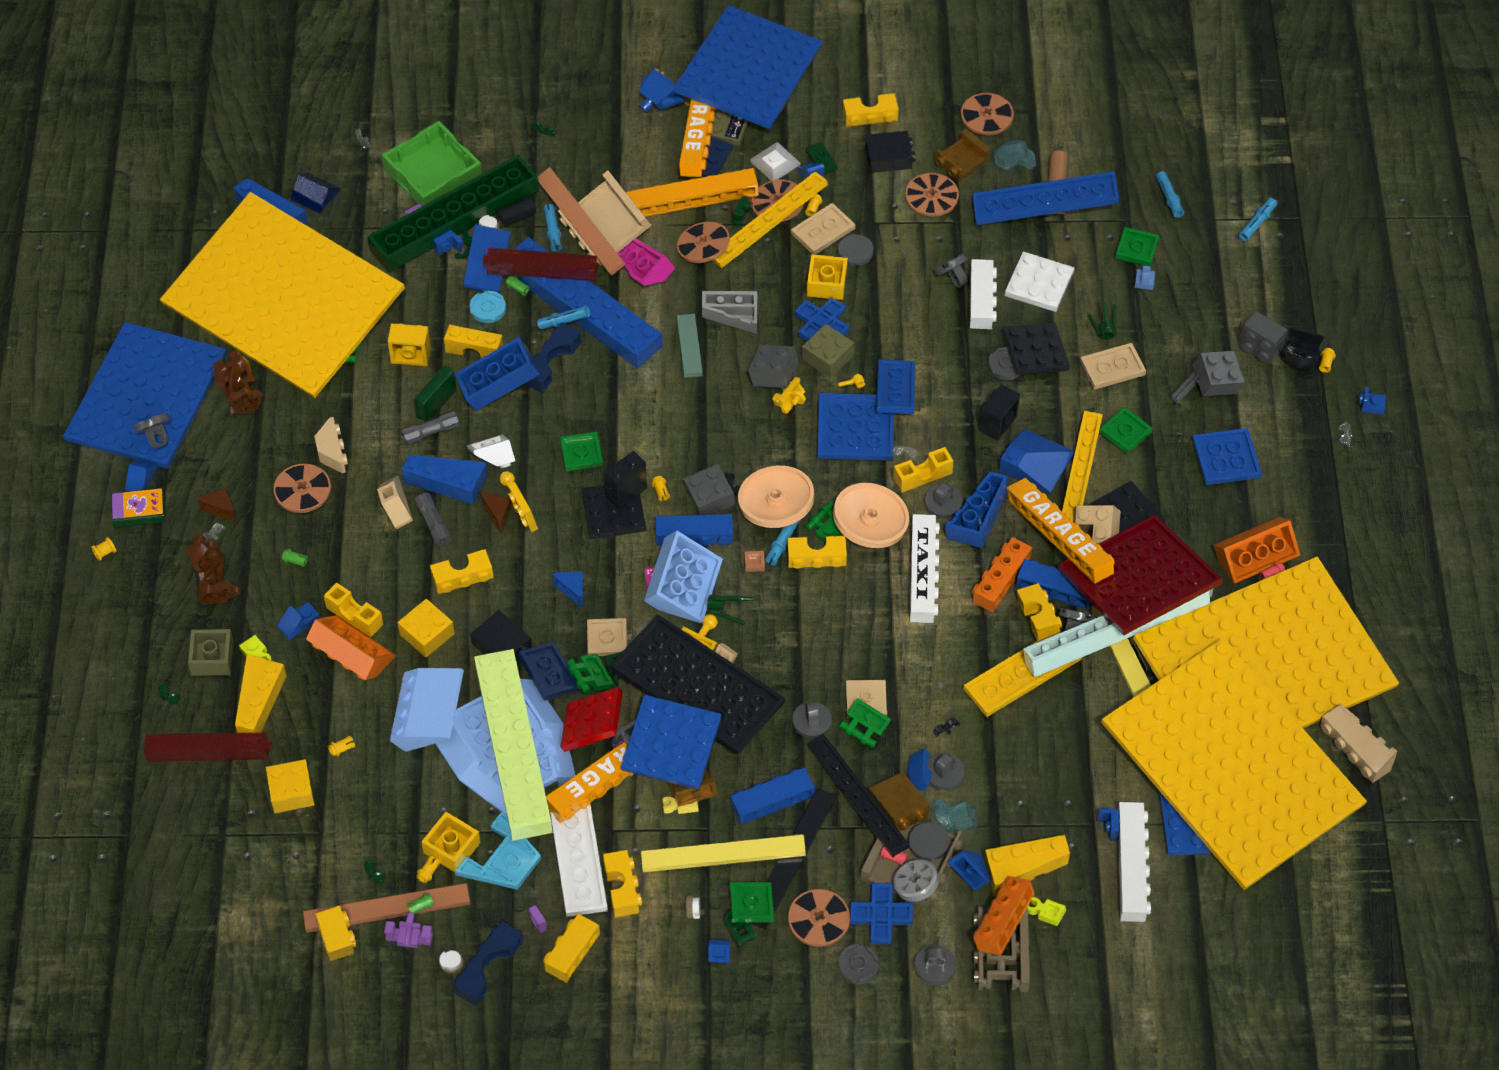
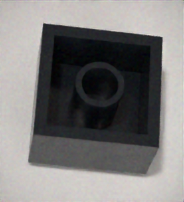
(999, 412)

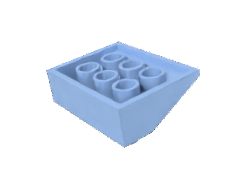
(683, 578)
(426, 707)

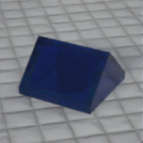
(313, 192)

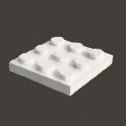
(1039, 281)

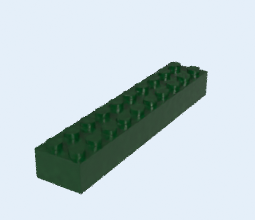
(453, 211)

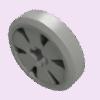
(908, 874)

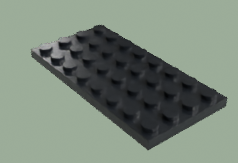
(685, 671)

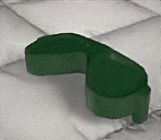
(549, 131)
(163, 690)
(369, 867)

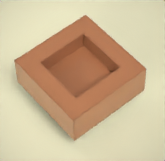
(754, 561)

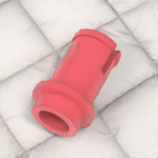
(1275, 569)
(900, 858)

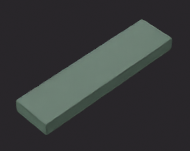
(689, 345)

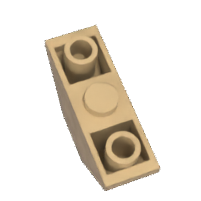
(330, 447)
(395, 502)

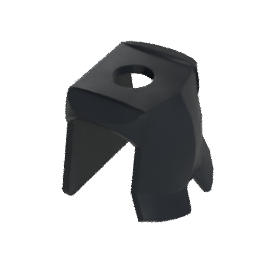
(1302, 350)

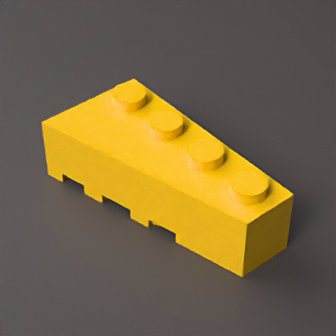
(258, 693)
(1025, 860)

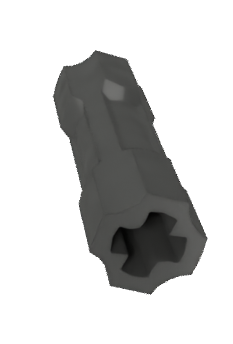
(441, 423)
(438, 530)

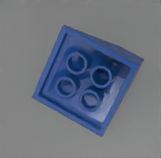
(1036, 460)

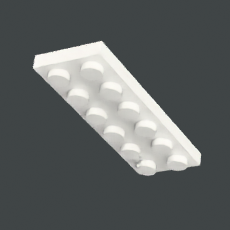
(579, 864)

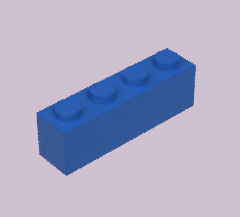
(700, 528)
(1052, 581)
(772, 796)

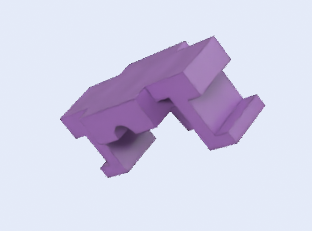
(409, 933)

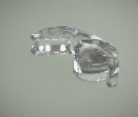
(363, 141)
(1346, 437)
(898, 450)
(212, 534)

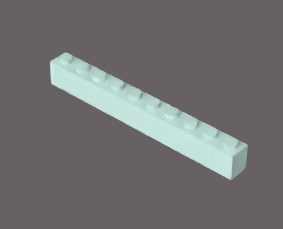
(1090, 638)

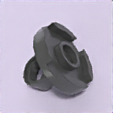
(954, 270)
(154, 427)
(943, 501)
(1075, 618)
(811, 720)
(946, 771)
(935, 965)

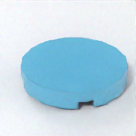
(487, 307)

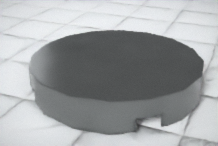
(856, 248)
(1001, 365)
(929, 841)
(858, 963)

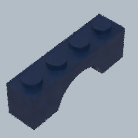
(563, 341)
(503, 942)

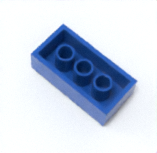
(497, 374)

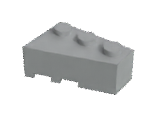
(731, 308)

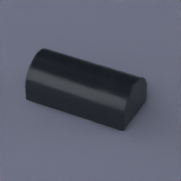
(516, 211)

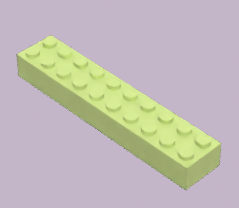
(513, 745)

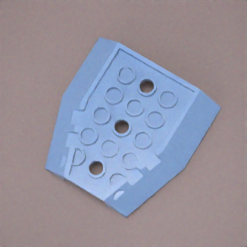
(472, 755)

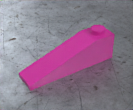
(645, 263)

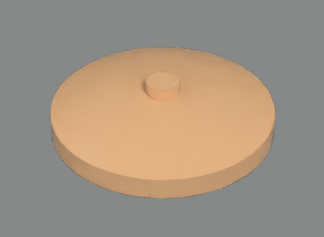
(776, 496)
(871, 515)

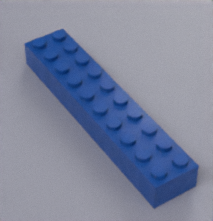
(608, 319)

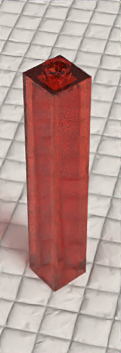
(541, 264)
(206, 747)

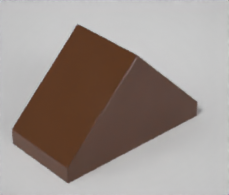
(218, 504)
(497, 508)

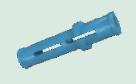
(1172, 199)
(1262, 214)
(553, 232)
(567, 316)
(779, 546)

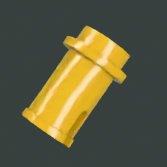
(813, 205)
(1327, 357)
(660, 487)
(340, 746)
(428, 869)

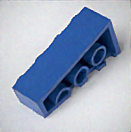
(247, 186)
(446, 476)
(979, 513)

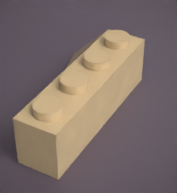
(1358, 743)

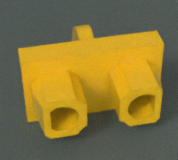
(790, 397)

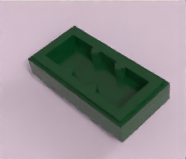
(819, 154)

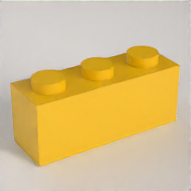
(571, 947)

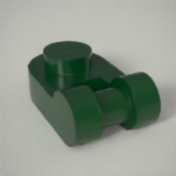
(743, 205)
(734, 927)

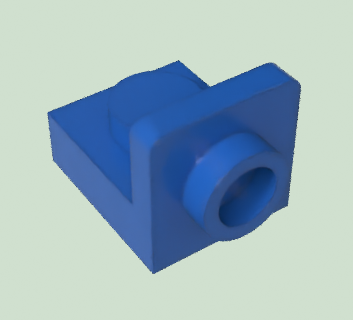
(447, 241)
(1372, 402)
(1111, 817)

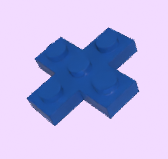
(818, 317)
(881, 913)

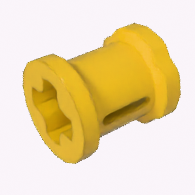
(103, 549)

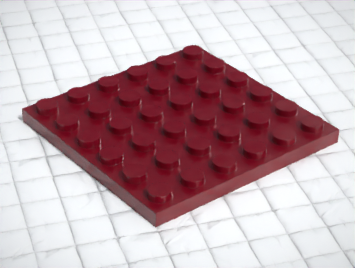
(1149, 578)

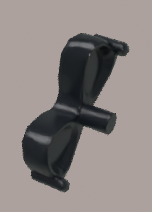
(730, 478)
(950, 724)

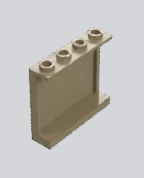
(883, 871)

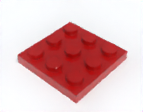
(591, 719)

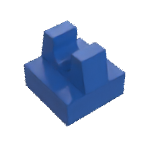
(719, 951)

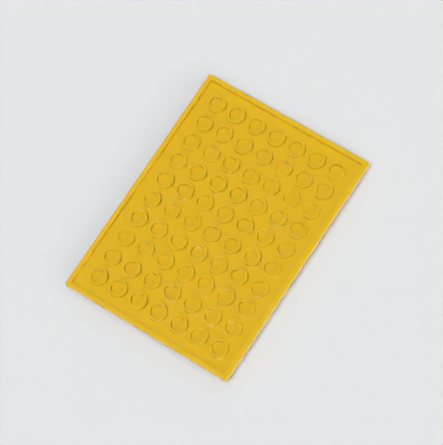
(282, 294)
(1290, 634)
(1233, 763)

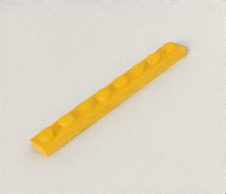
(771, 217)
(1082, 463)

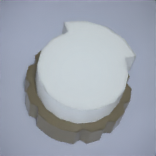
(489, 222)
(692, 907)
(451, 962)

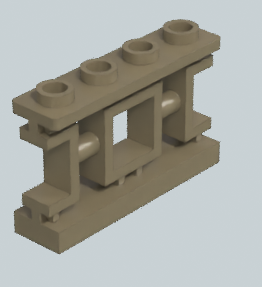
(1018, 949)

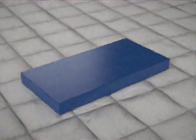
(476, 274)
(896, 386)

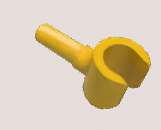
(858, 380)

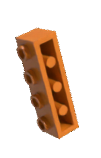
(1001, 575)
(1004, 915)

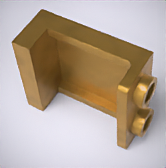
(963, 156)
(686, 795)
(900, 801)

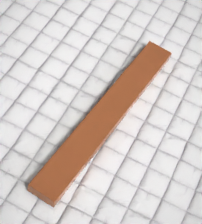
(581, 221)
(393, 906)

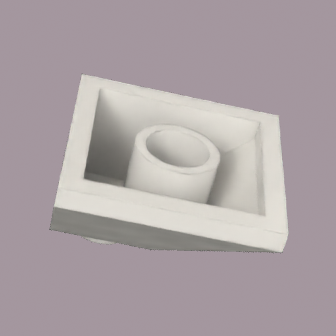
(775, 162)
(494, 450)

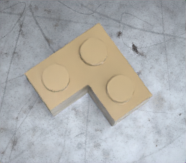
(1100, 519)

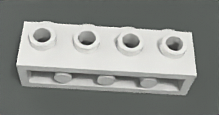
(981, 294)

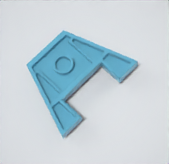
(508, 864)

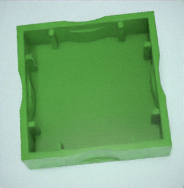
(431, 164)

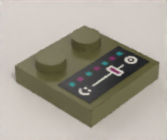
(728, 127)

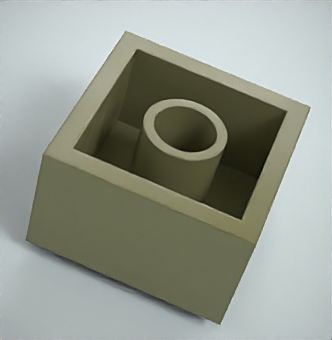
(828, 351)
(210, 652)

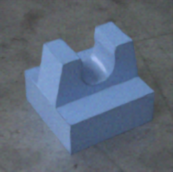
(1145, 278)

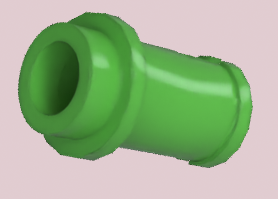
(516, 284)
(295, 558)
(420, 903)

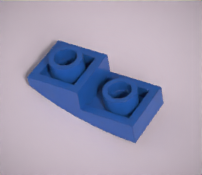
(918, 770)

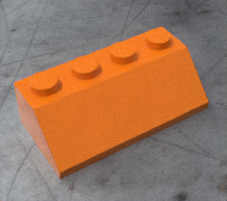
(1257, 549)
(349, 647)

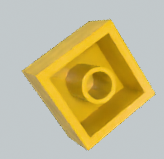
(827, 277)
(409, 344)
(426, 628)
(290, 786)
(451, 841)
(334, 932)

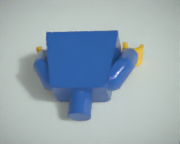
(659, 92)

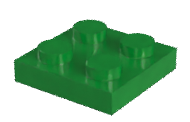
(1137, 246)
(1125, 430)
(581, 451)
(751, 902)

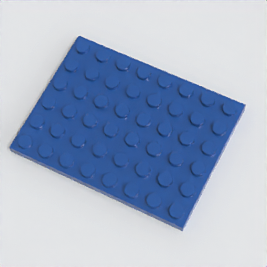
(748, 66)
(140, 379)

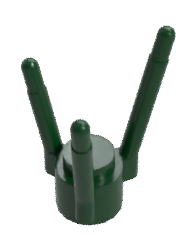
(1106, 329)
(717, 603)

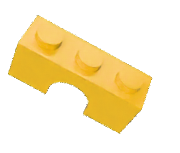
(857, 114)
(459, 339)
(935, 467)
(802, 555)
(448, 579)
(1035, 601)
(364, 617)
(624, 899)

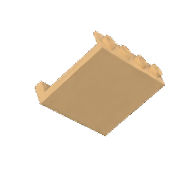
(612, 214)

